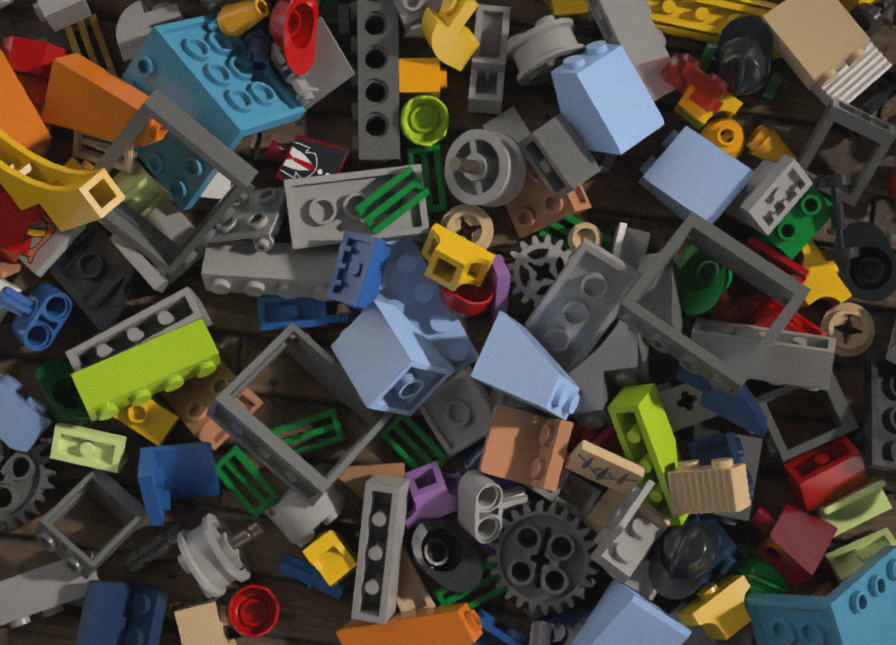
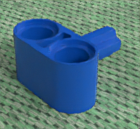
(32, 312)

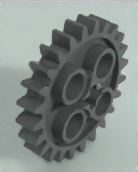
(27, 489)
(514, 548)

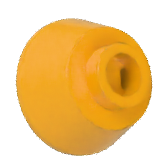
(731, 129)

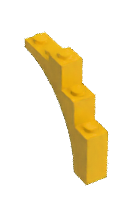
(65, 194)

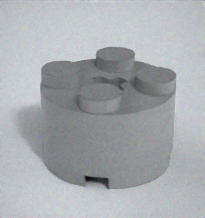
(299, 519)

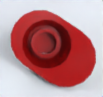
(294, 30)

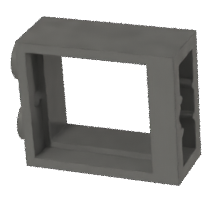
(859, 122)
(836, 407)
(112, 498)

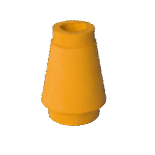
(241, 16)
(767, 144)

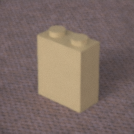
(816, 38)

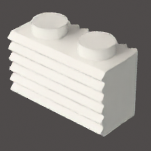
(855, 79)

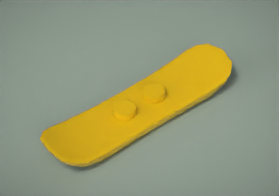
(704, 18)

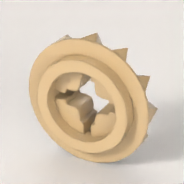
(474, 217)
(859, 320)

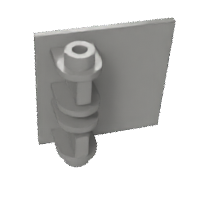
(326, 73)
(255, 218)

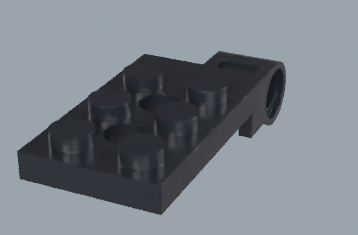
(879, 411)

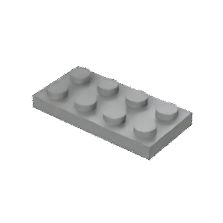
(325, 204)
(581, 303)

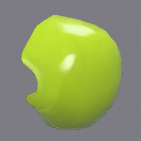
(424, 120)

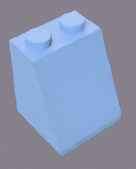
(605, 99)
(694, 176)
(390, 360)
(524, 370)
(629, 619)

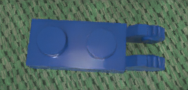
(304, 312)

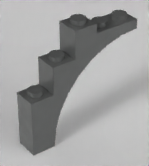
(623, 354)

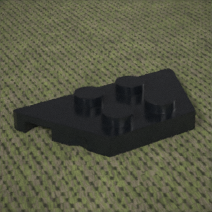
(96, 275)

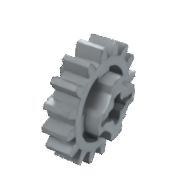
(550, 257)

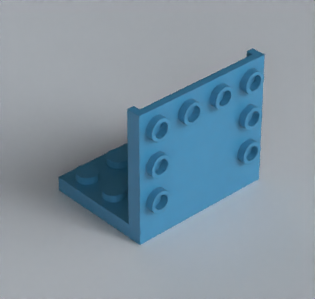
(212, 84)
(852, 614)

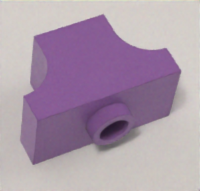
(430, 493)

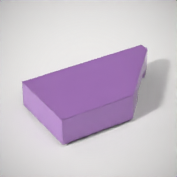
(499, 281)

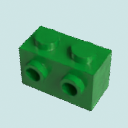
(798, 224)

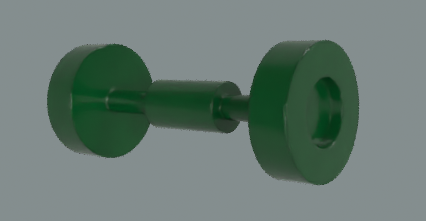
(769, 88)

